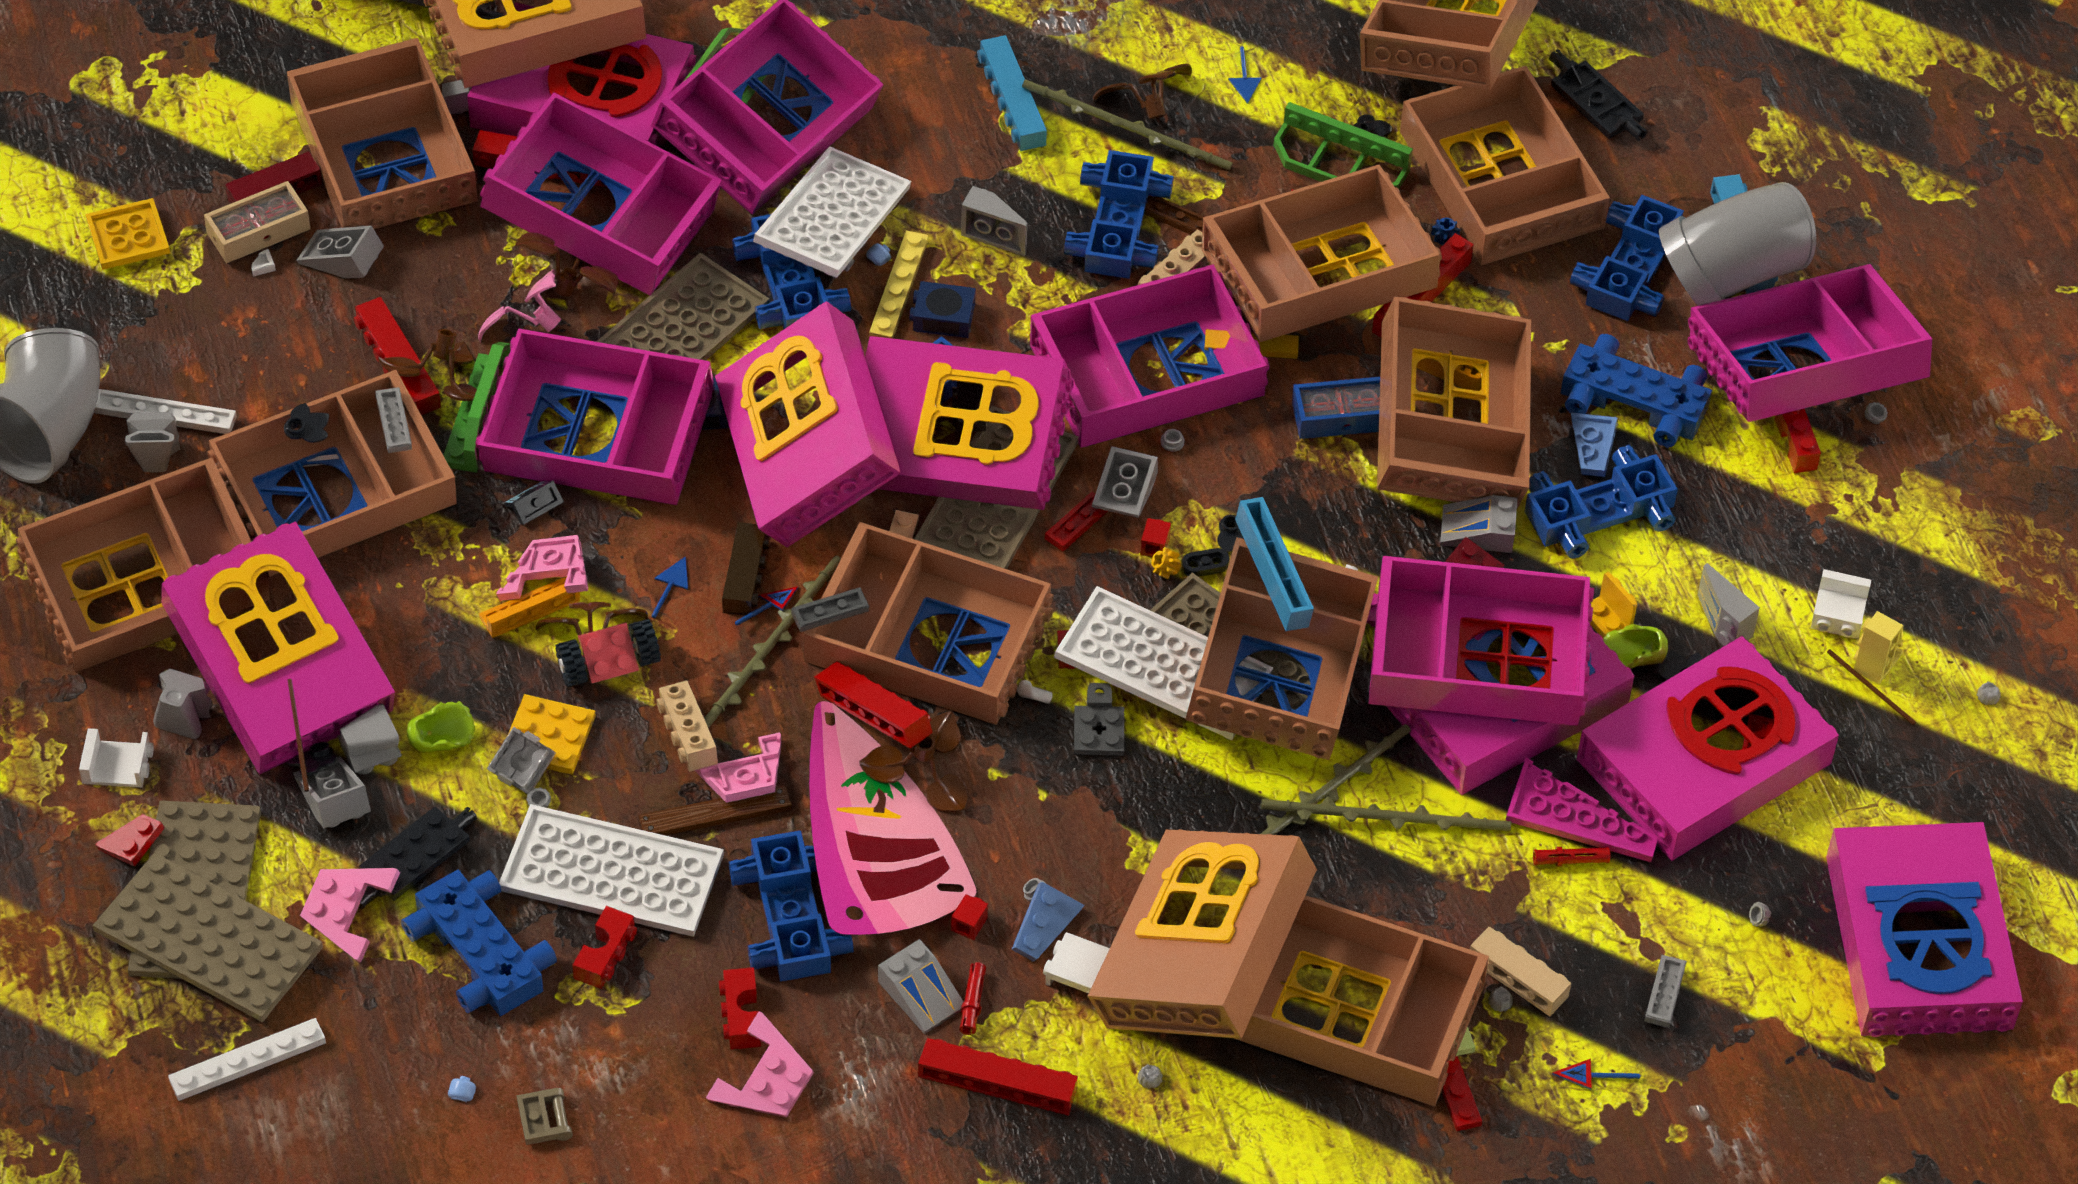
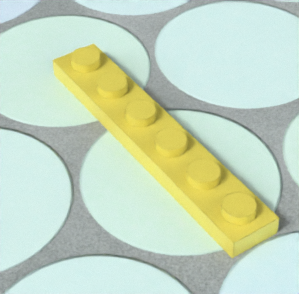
(899, 285)

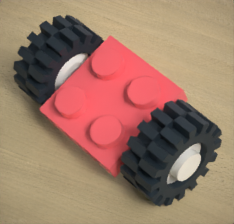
(608, 653)

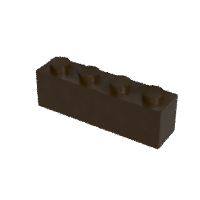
(744, 569)

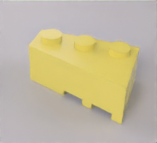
(1878, 647)

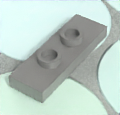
(393, 420)
(1665, 991)

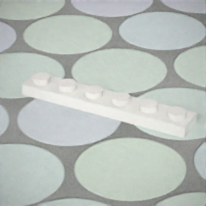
(186, 414)
(247, 1059)

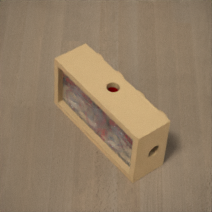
(257, 222)

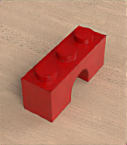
(1803, 447)
(597, 965)
(738, 989)

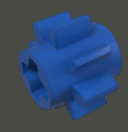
(1444, 230)

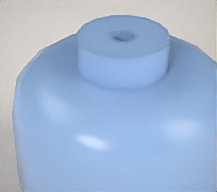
(879, 254)
(462, 1089)

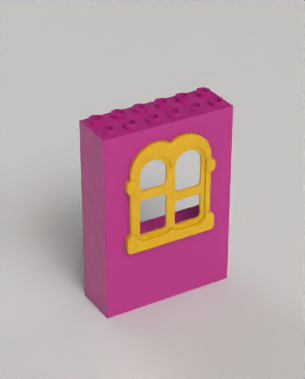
(909, 391)
(828, 455)
(330, 672)

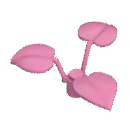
(544, 314)

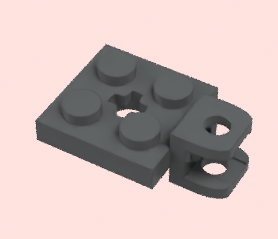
(1099, 713)

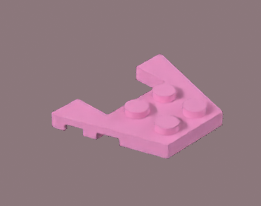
(545, 560)
(747, 775)
(336, 900)
(776, 1079)

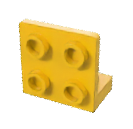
(1613, 607)

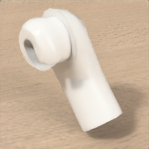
(1026, 690)

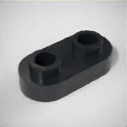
(1204, 562)

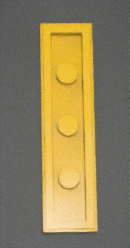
(1282, 346)

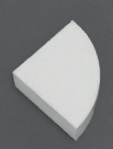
(263, 263)

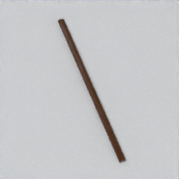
(1871, 687)
(299, 741)

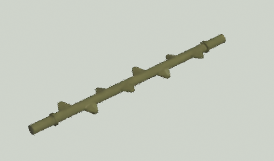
(1136, 127)
(780, 634)
(1341, 775)
(1397, 818)

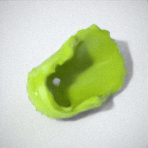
(1638, 645)
(450, 728)

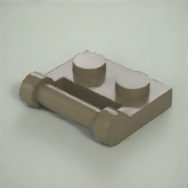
(535, 1117)

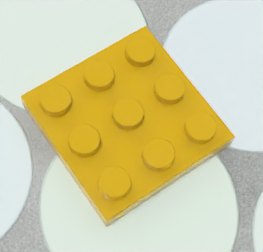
(127, 233)
(558, 726)

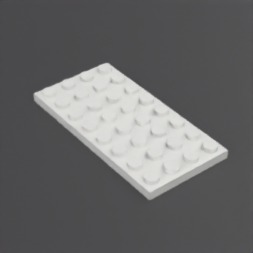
(832, 211)
(1141, 652)
(606, 864)

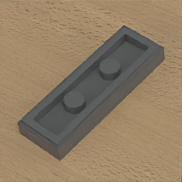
(830, 609)

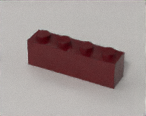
(300, 171)

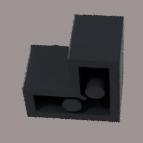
(967, 397)

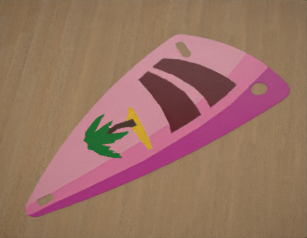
(875, 839)

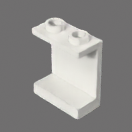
(1840, 604)
(115, 762)

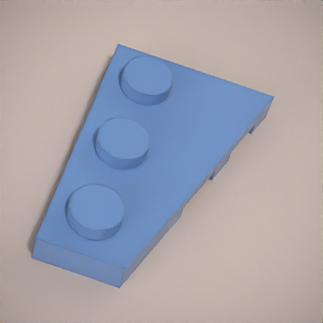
(1594, 441)
(1044, 920)

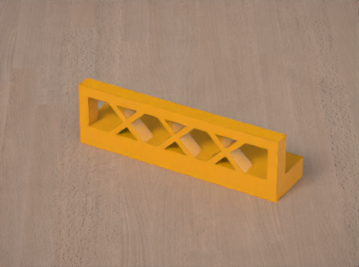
(528, 608)

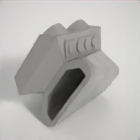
(152, 439)
(182, 704)
(370, 741)

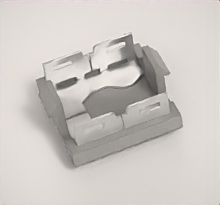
(521, 760)

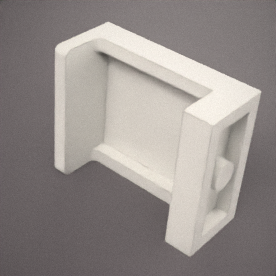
(1075, 962)

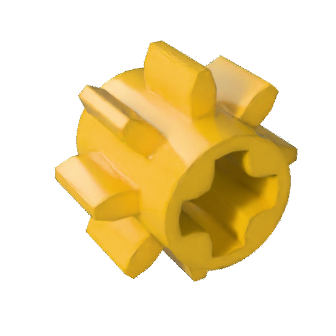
(1166, 563)

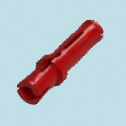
(1572, 856)
(971, 1007)

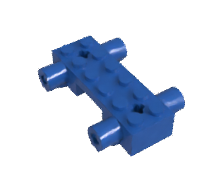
(1113, 240)
(1624, 277)
(790, 282)
(1674, 403)
(1635, 491)
(795, 928)
(498, 966)

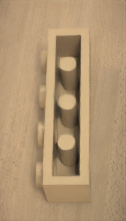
(1179, 260)
(687, 726)
(1522, 972)

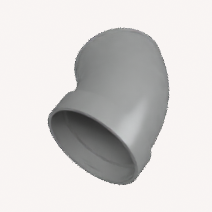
(1741, 242)
(46, 400)

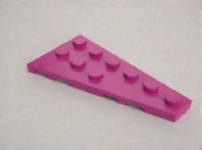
(1570, 813)

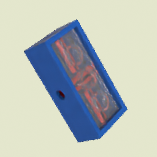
(1337, 407)

